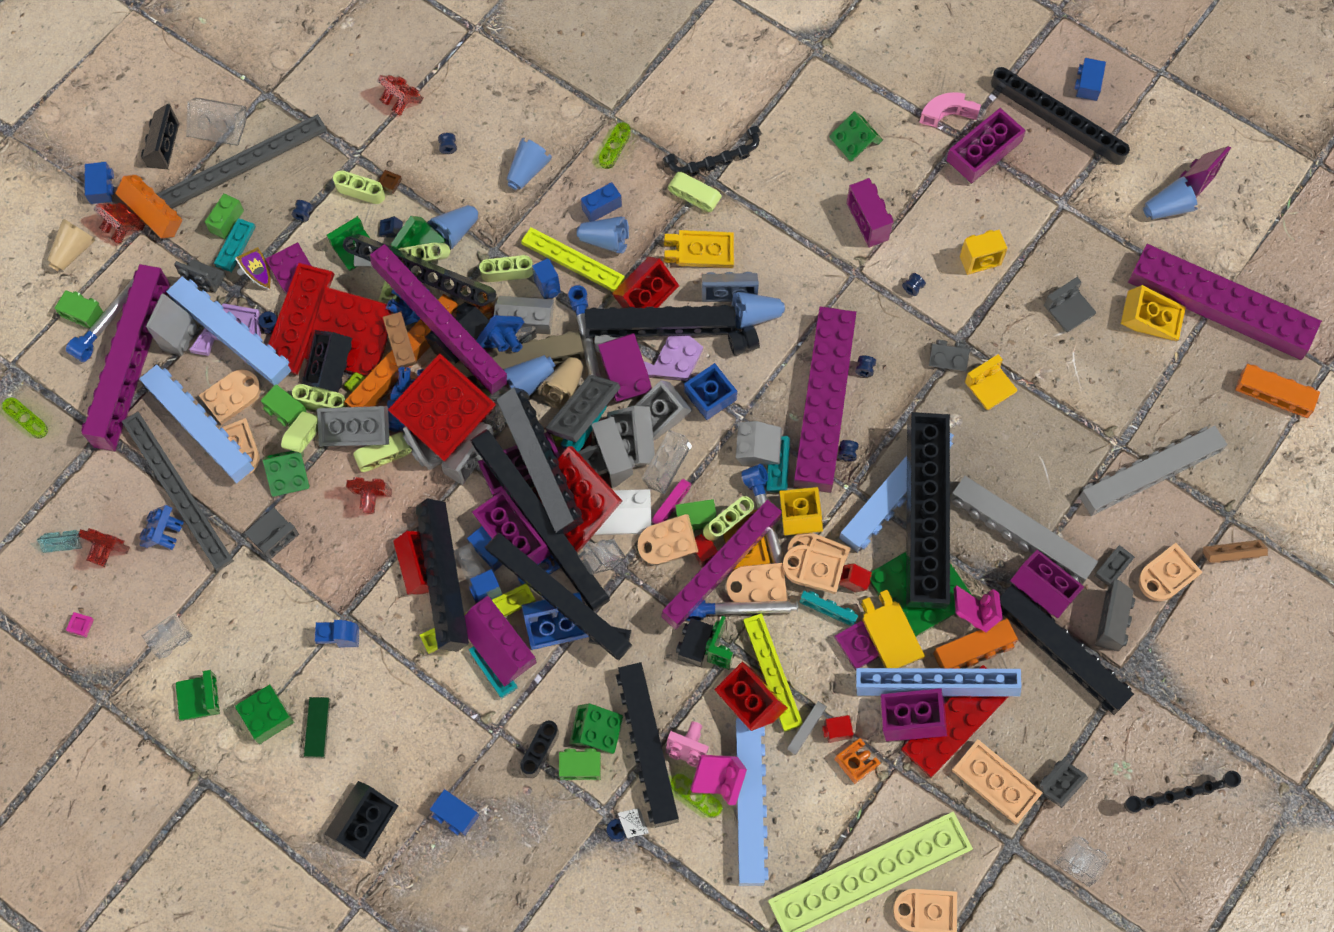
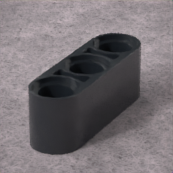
(539, 739)

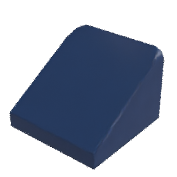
(390, 227)

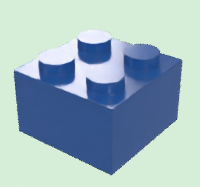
(710, 391)

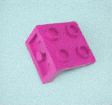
(981, 613)
(719, 776)

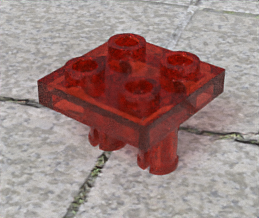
(398, 87)
(120, 218)
(369, 491)
(102, 546)

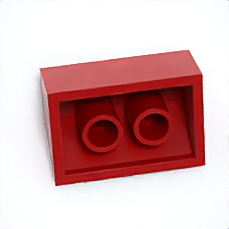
(647, 285)
(411, 562)
(750, 697)

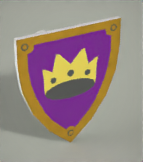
(255, 267)

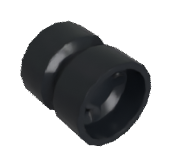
(743, 340)

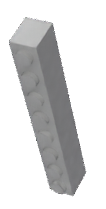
(1152, 470)
(1021, 529)

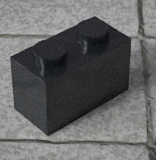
(694, 643)

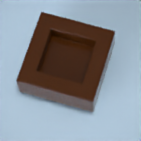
(390, 181)

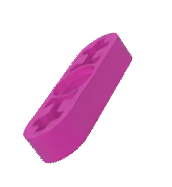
(673, 499)

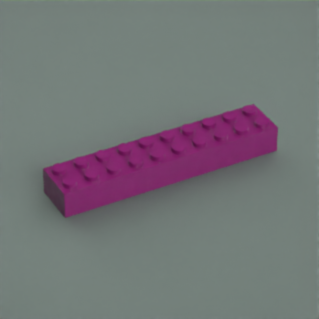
(1226, 302)
(124, 360)
(825, 399)

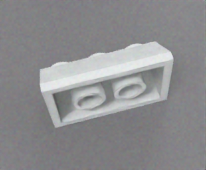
(631, 515)

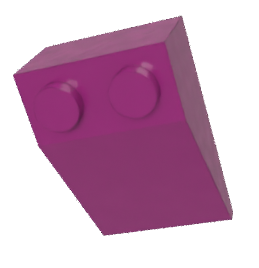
(1205, 169)
(625, 366)

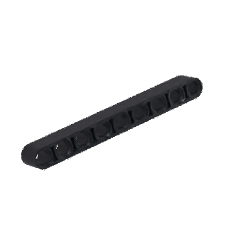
(1065, 120)
(427, 271)
(558, 596)

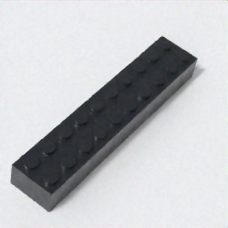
(928, 511)

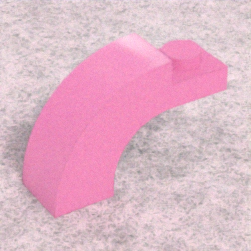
(946, 105)

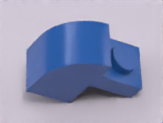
(340, 632)

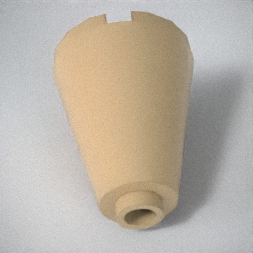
(68, 245)
(561, 383)

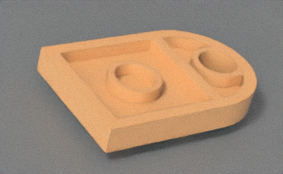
(230, 395)
(242, 435)
(669, 540)
(819, 542)
(816, 568)
(1169, 573)
(758, 583)
(928, 910)

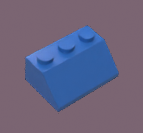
(548, 626)

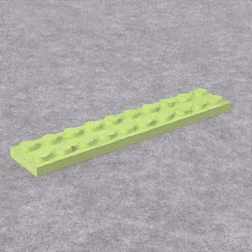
(870, 874)

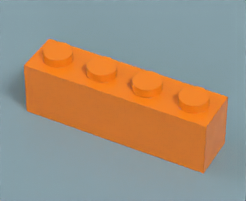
(149, 206)
(1277, 390)
(976, 646)

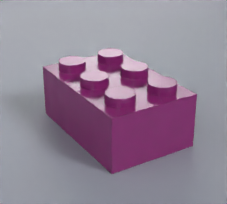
(869, 212)
(1047, 583)
(913, 715)

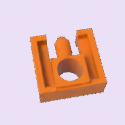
(849, 754)

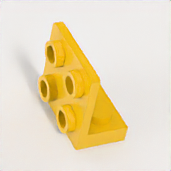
(990, 383)

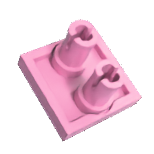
(687, 746)

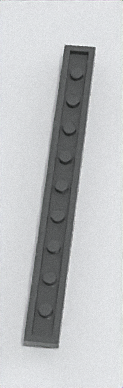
(243, 161)
(178, 491)

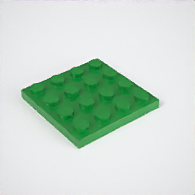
(893, 578)

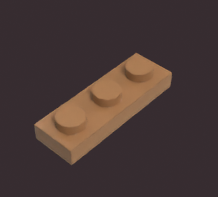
(399, 340)
(1235, 551)

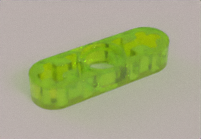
(614, 153)
(28, 424)
(705, 810)

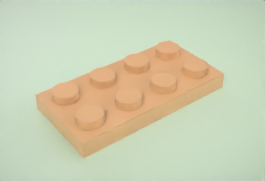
(997, 782)

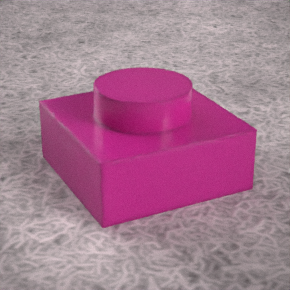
(79, 624)

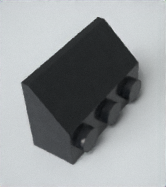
(160, 138)
(471, 320)
(327, 360)
(361, 819)

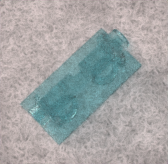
(54, 542)

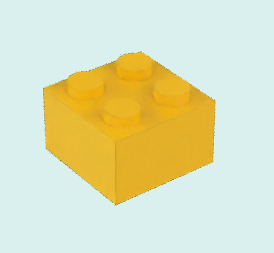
(983, 251)
(801, 511)

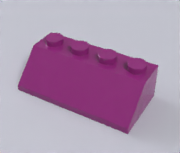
(504, 517)
(497, 641)

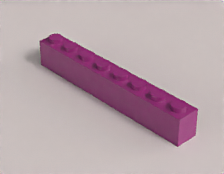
(721, 564)

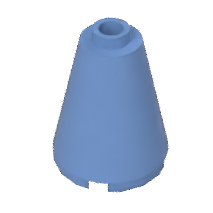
(526, 163)
(1171, 201)
(455, 224)
(605, 233)
(755, 309)
(530, 373)

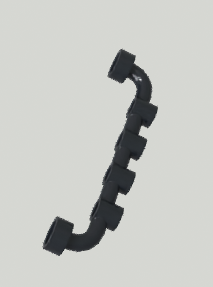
(709, 162)
(1135, 804)

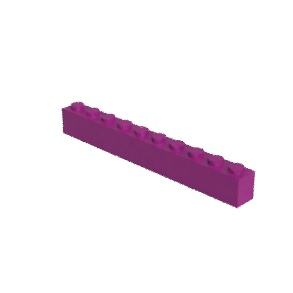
(438, 319)

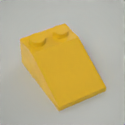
(1152, 313)

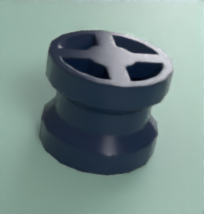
(447, 143)
(302, 210)
(914, 284)
(267, 327)
(865, 366)
(848, 450)
(615, 834)

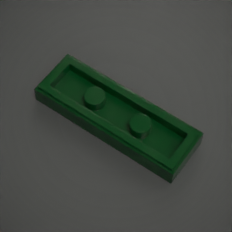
(317, 727)

